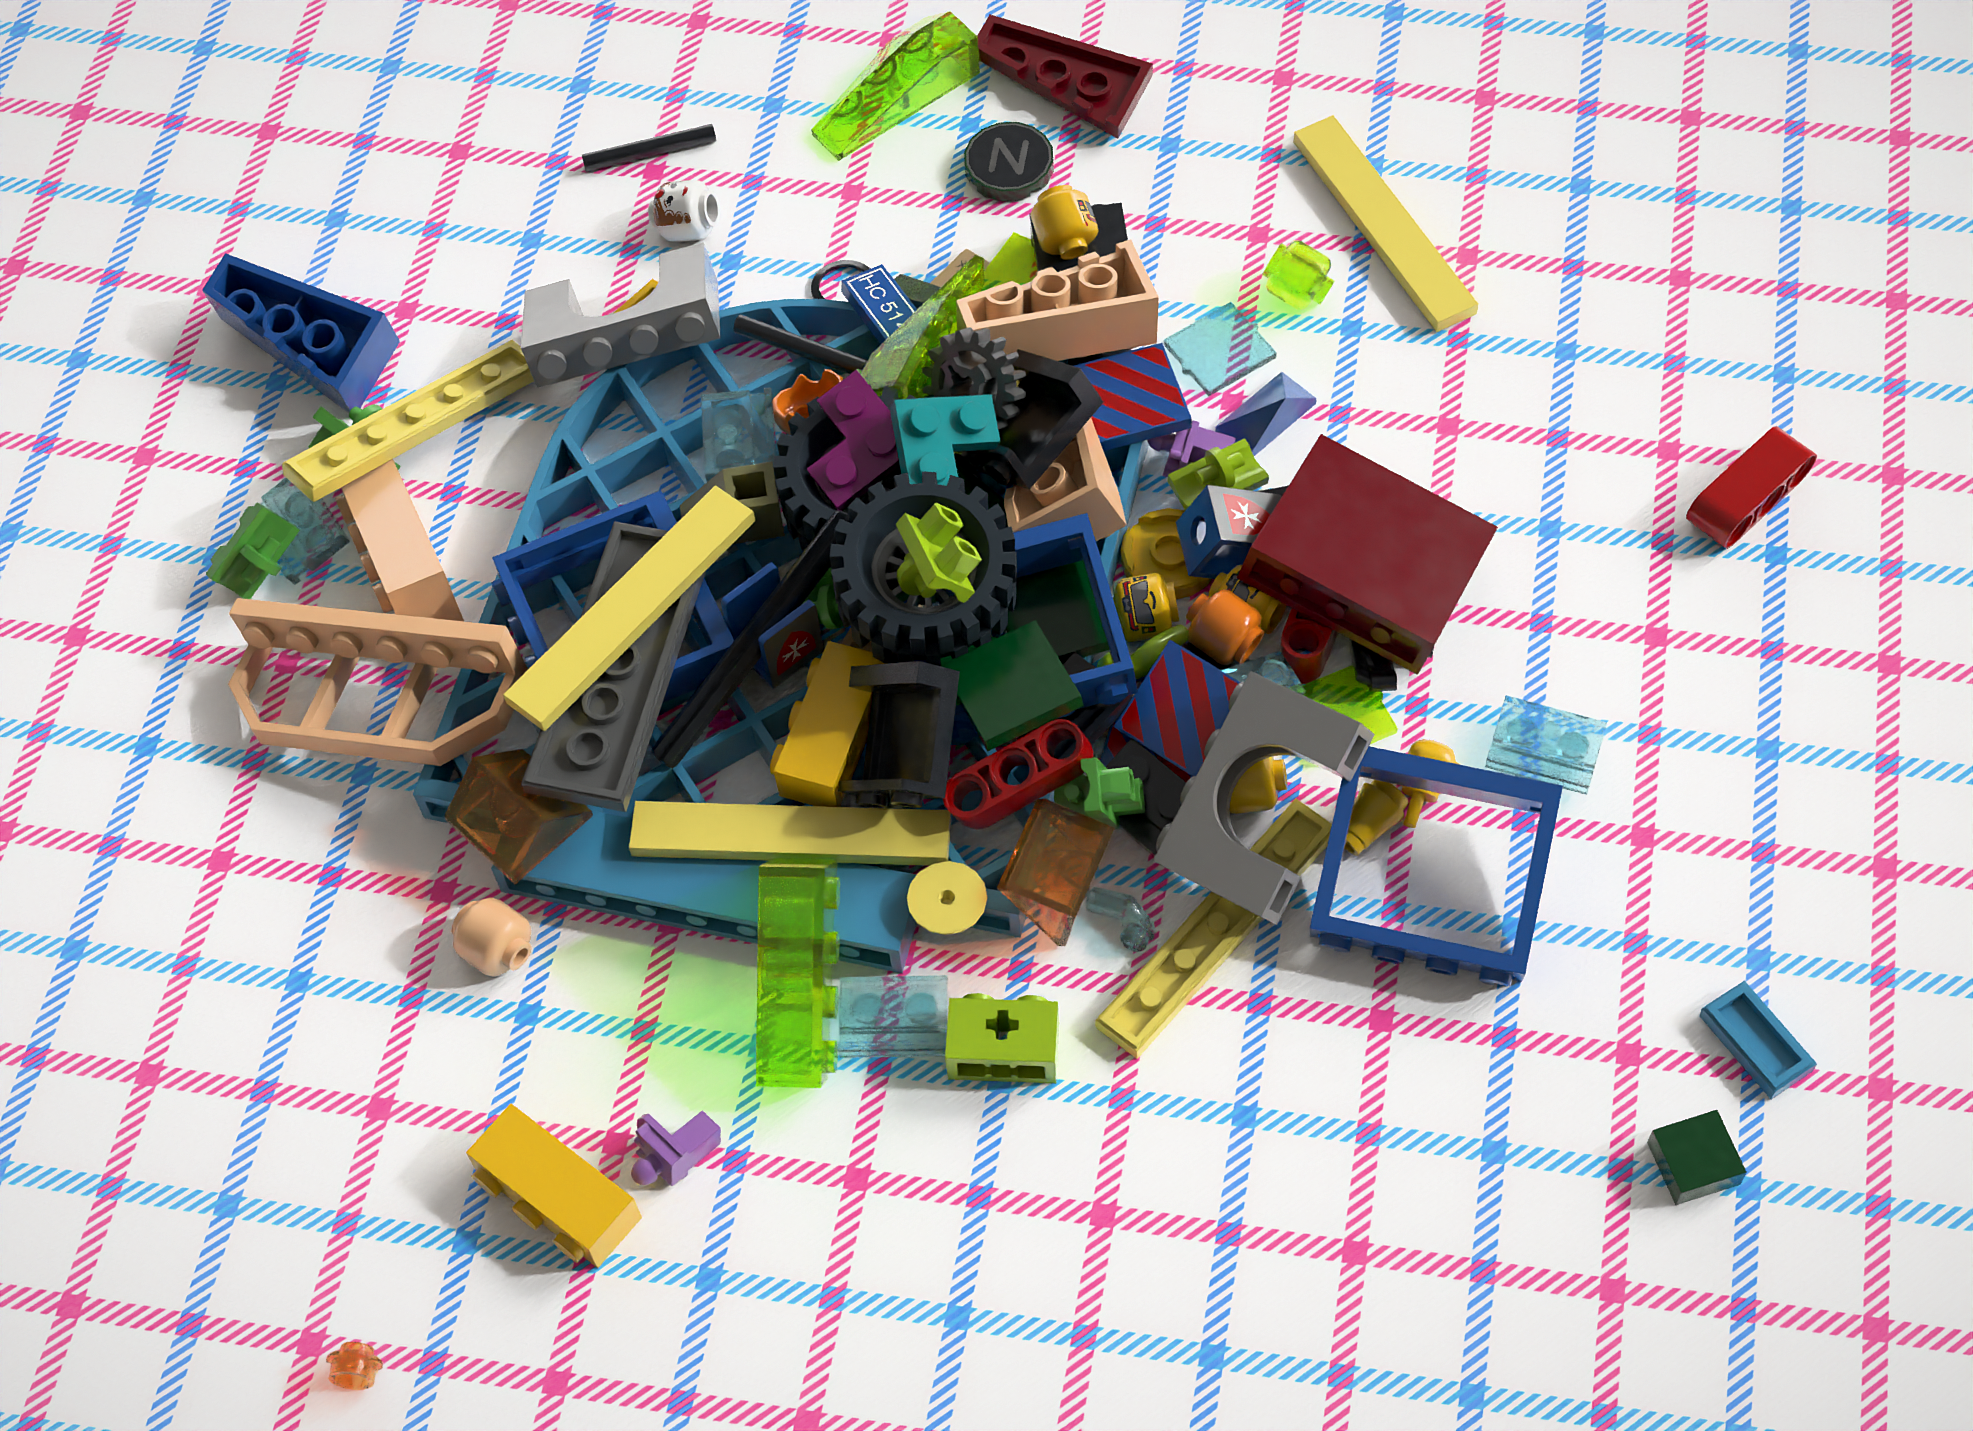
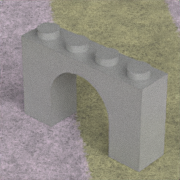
(676, 315)
(1261, 724)

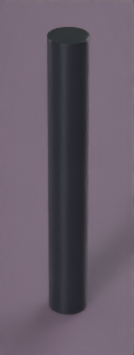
(649, 147)
(798, 345)

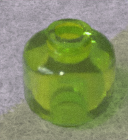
(1298, 275)

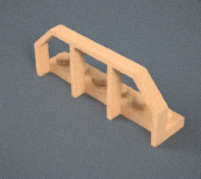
(375, 635)

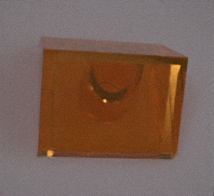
(503, 821)
(1055, 867)

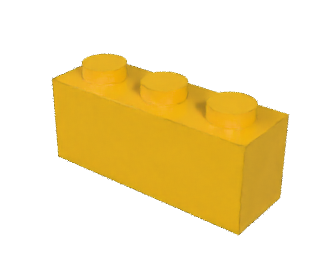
(825, 730)
(552, 1187)

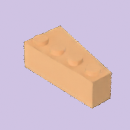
(1071, 312)
(396, 546)

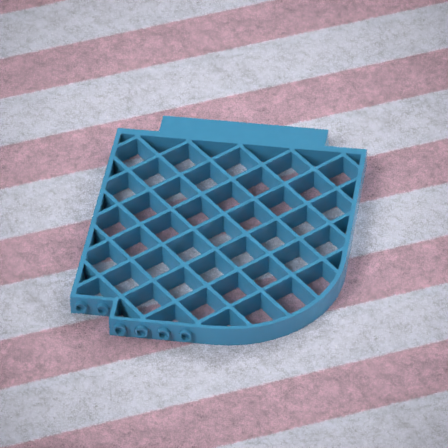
(595, 862)

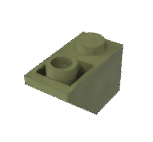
(754, 488)

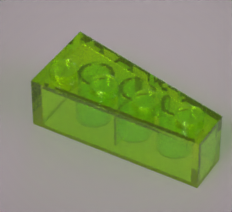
(796, 972)

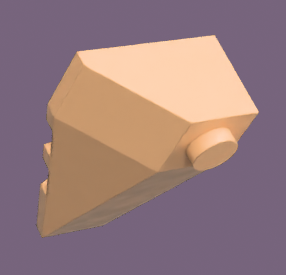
(1071, 486)

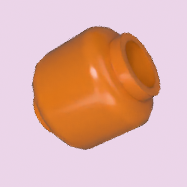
(1224, 627)

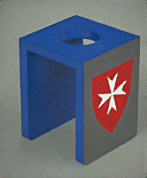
(1229, 528)
(785, 645)

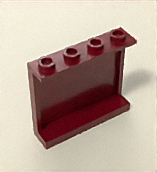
(1367, 553)

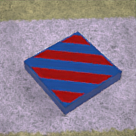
(1138, 397)
(1178, 707)

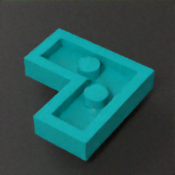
(934, 428)

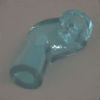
(1128, 911)

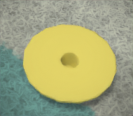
(947, 898)

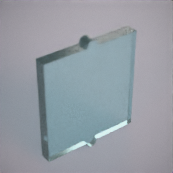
(1220, 348)

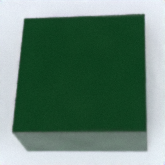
(1696, 1157)

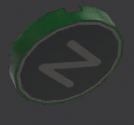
(1008, 161)

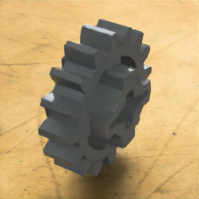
(978, 372)

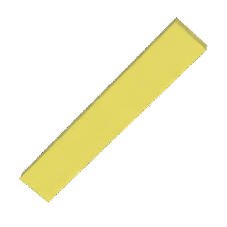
(1385, 223)
(408, 422)
(629, 608)
(790, 832)
(1205, 939)

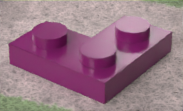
(868, 446)

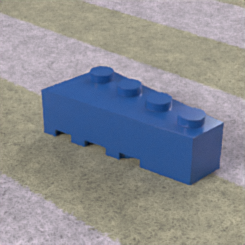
(308, 330)

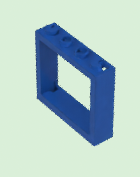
(584, 544)
(1048, 548)
(1457, 781)

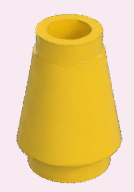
(1374, 813)

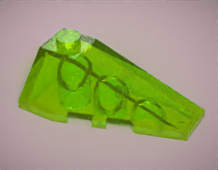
(900, 82)
(904, 353)

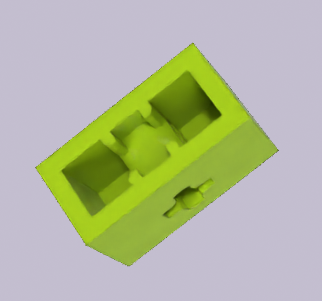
(1026, 1054)

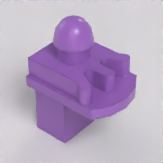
(1188, 445)
(672, 1154)

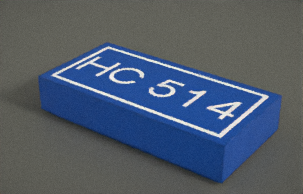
(878, 301)

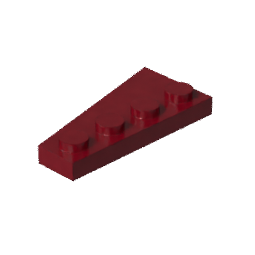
(1073, 74)

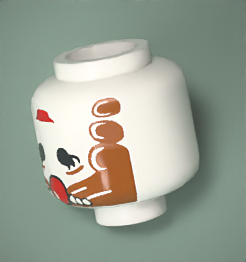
(684, 210)

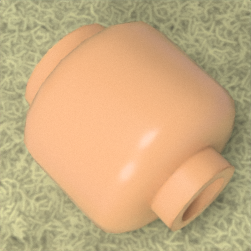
(491, 936)

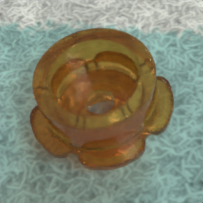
(354, 1366)

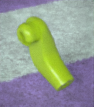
(1148, 653)

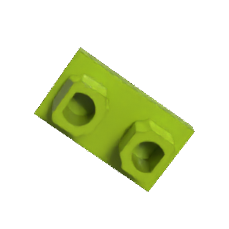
(1223, 467)
(935, 556)

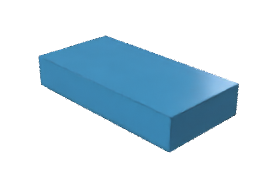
(1757, 1039)

